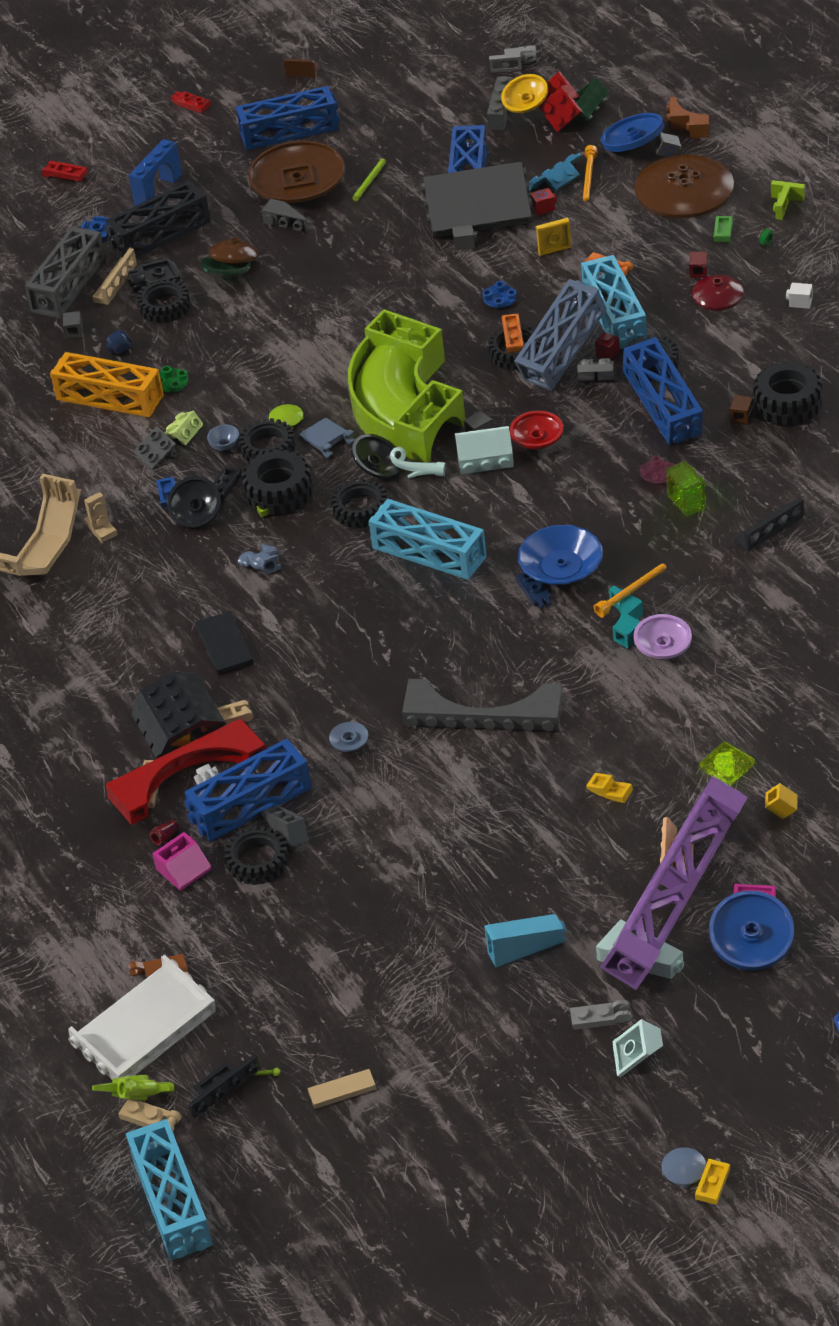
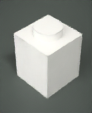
(799, 295)

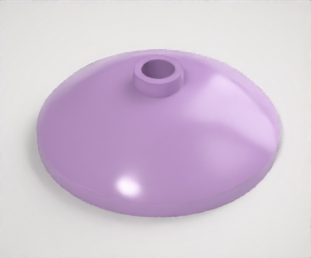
(662, 636)

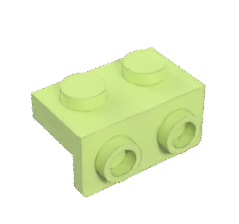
(184, 427)

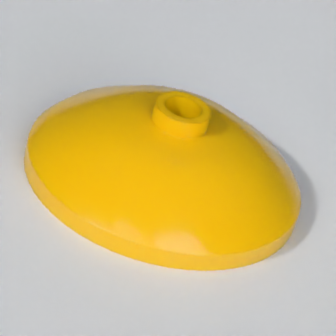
(524, 93)

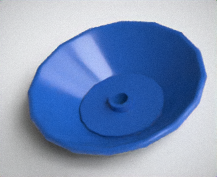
(560, 554)

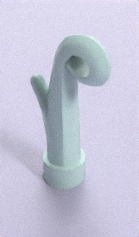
(418, 468)

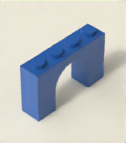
(162, 157)

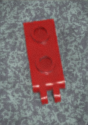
(191, 101)

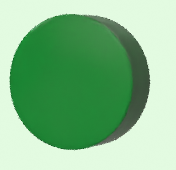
(766, 237)

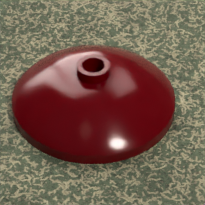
(717, 292)

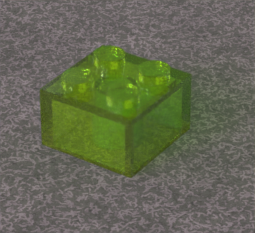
(686, 488)

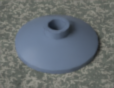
(348, 736)

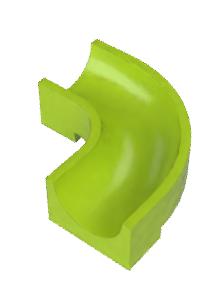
(390, 386)

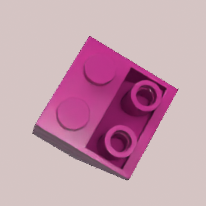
(181, 861)

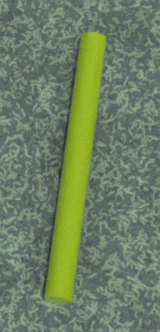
(369, 179)

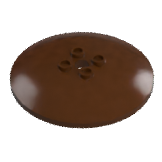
(277, 171)
(684, 186)

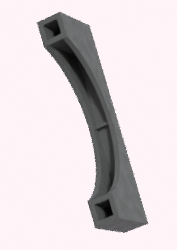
(536, 712)

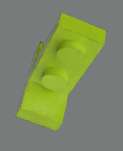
(784, 193)

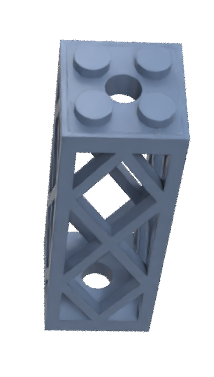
(532, 366)

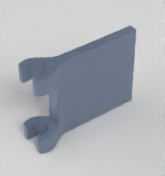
(325, 435)

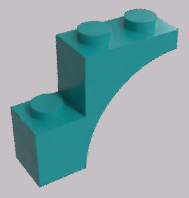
(631, 610)

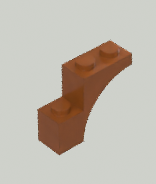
(682, 119)

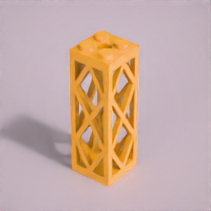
(69, 373)

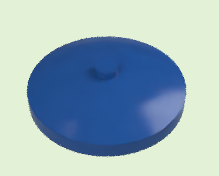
(632, 132)
(751, 930)

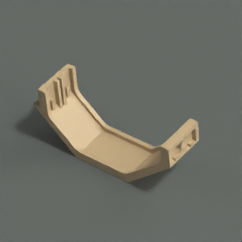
(52, 529)

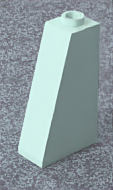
(667, 963)

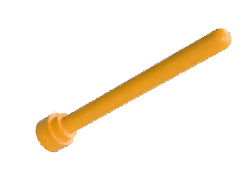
(590, 153)
(603, 608)

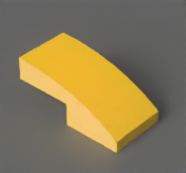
(608, 788)

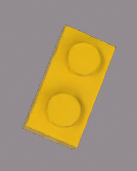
(712, 1181)

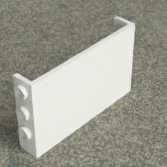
(144, 1022)

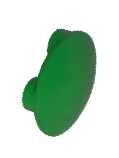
(173, 379)

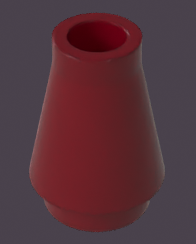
(164, 832)

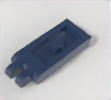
(534, 590)

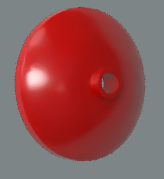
(536, 429)

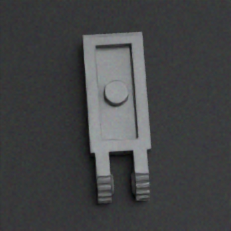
(600, 1015)

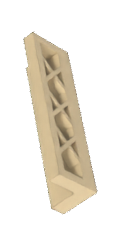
(115, 278)

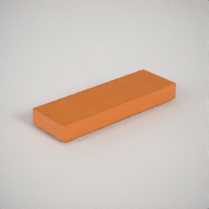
(512, 333)

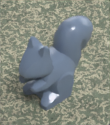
(263, 560)

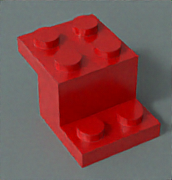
(560, 102)

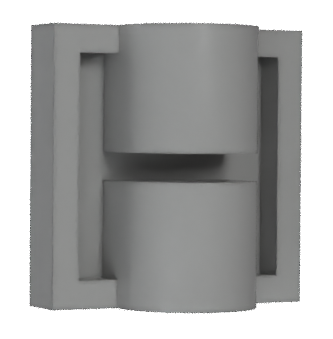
(587, 369)

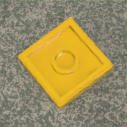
(553, 236)

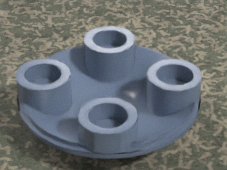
(683, 1166)

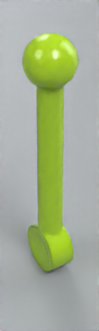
(275, 1072)

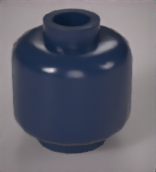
(118, 342)

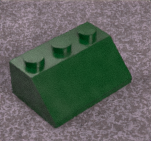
(590, 97)

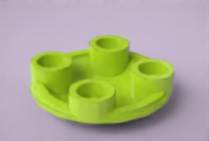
(289, 413)

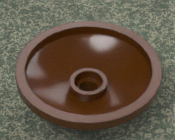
(233, 251)

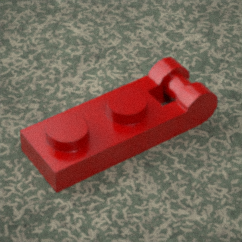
(64, 171)

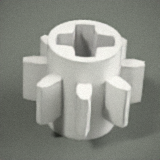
(205, 773)

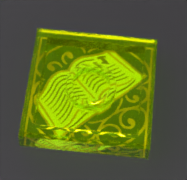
(726, 763)

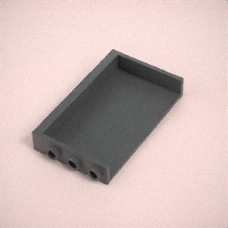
(478, 198)

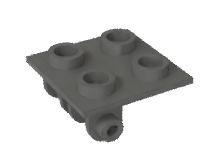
(155, 448)

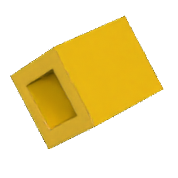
(781, 801)

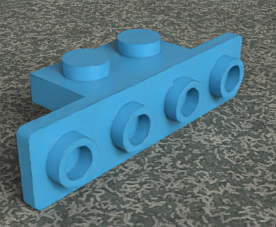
(558, 176)

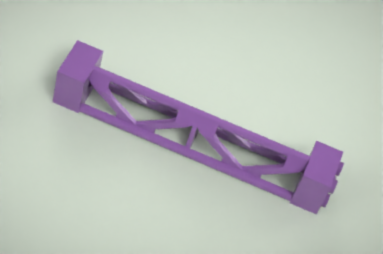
(634, 955)

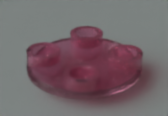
(655, 470)

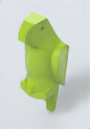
(134, 1087)

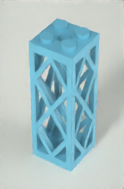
(616, 285)
(386, 530)
(187, 1233)

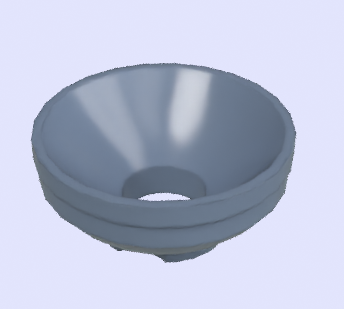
(223, 434)

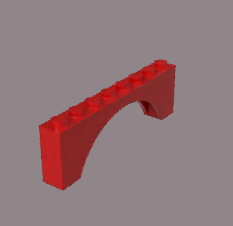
(135, 789)

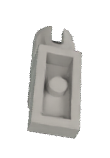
(513, 59)

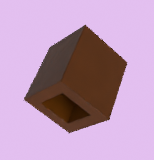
(741, 409)

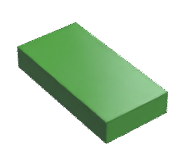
(723, 228)

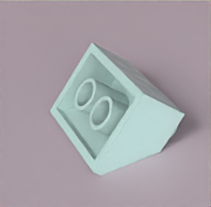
(484, 450)

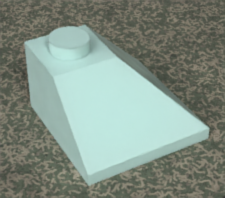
(636, 1046)

